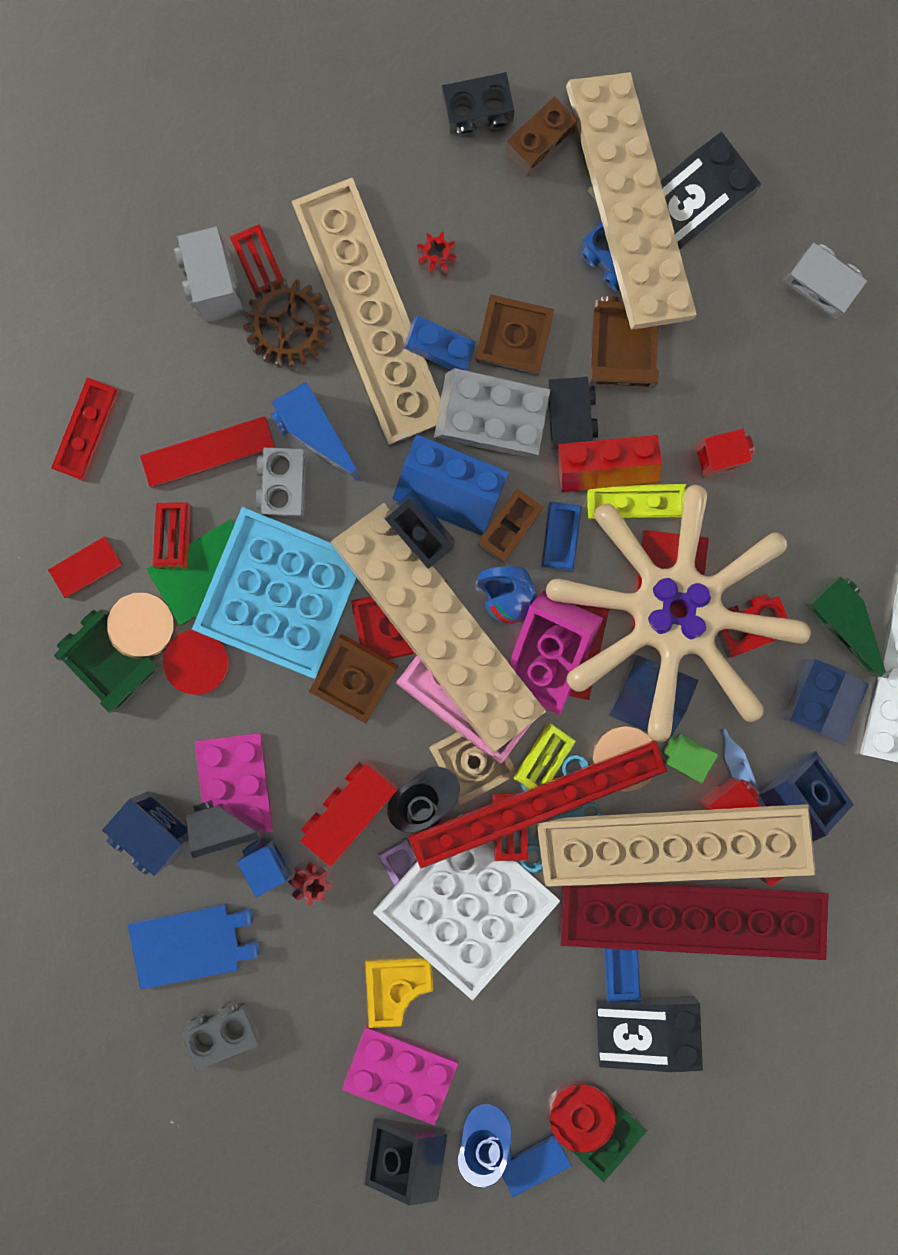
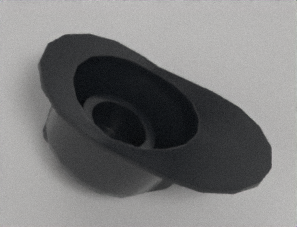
(424, 800)

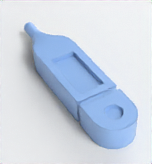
(737, 762)

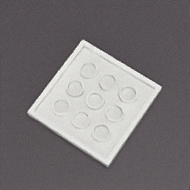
(467, 913)

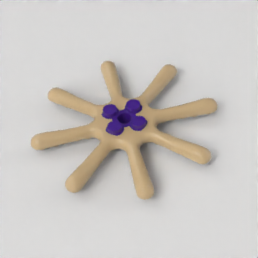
(672, 635)

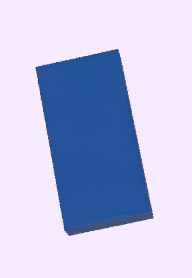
(561, 536)
(622, 974)
(535, 1165)

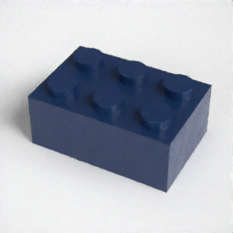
(147, 833)

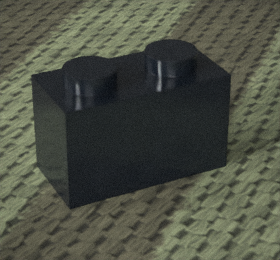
(571, 411)
(420, 529)

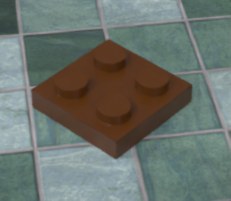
(514, 334)
(353, 678)

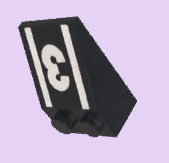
(707, 188)
(650, 1034)

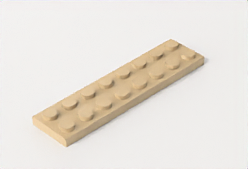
(631, 200)
(369, 310)
(439, 630)
(677, 846)

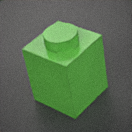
(689, 757)

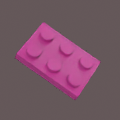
(235, 774)
(400, 1075)

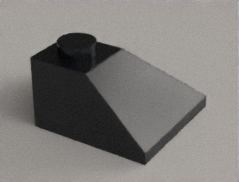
(219, 828)

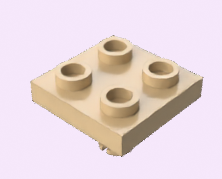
(471, 765)

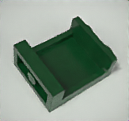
(100, 665)

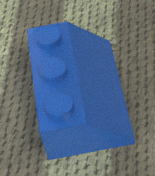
(451, 484)

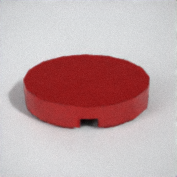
(195, 662)
(582, 1118)

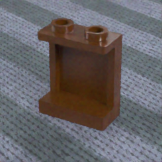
(617, 352)

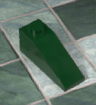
(847, 619)

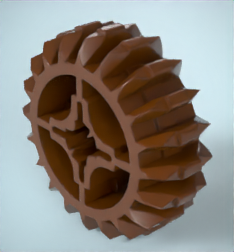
(274, 321)

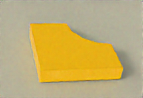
(393, 986)

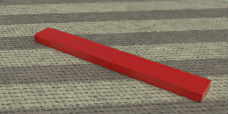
(537, 804)

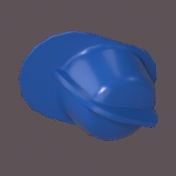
(485, 1145)

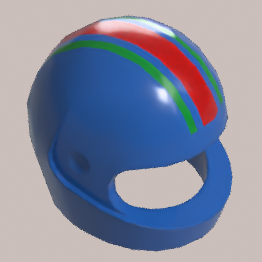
(509, 597)

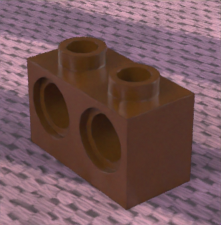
(540, 136)
(510, 525)

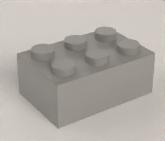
(210, 275)
(492, 413)

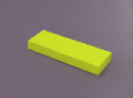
(639, 500)

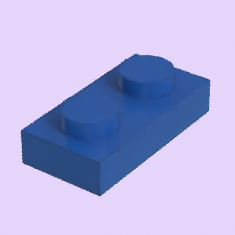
(439, 344)

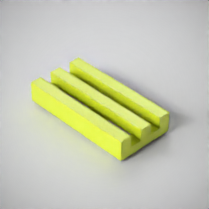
(536, 750)

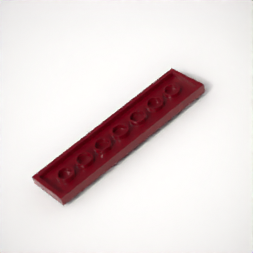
(696, 919)

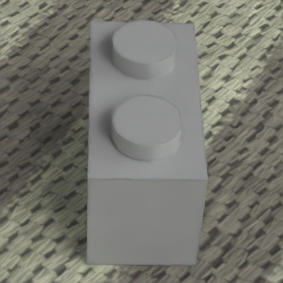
(826, 280)

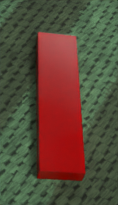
(207, 452)

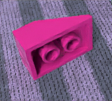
(550, 645)

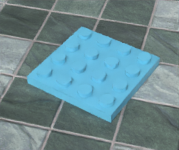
(276, 593)

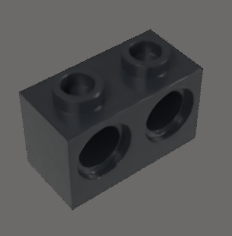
(475, 94)

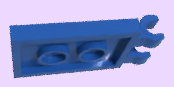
(189, 945)

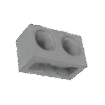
(291, 482)

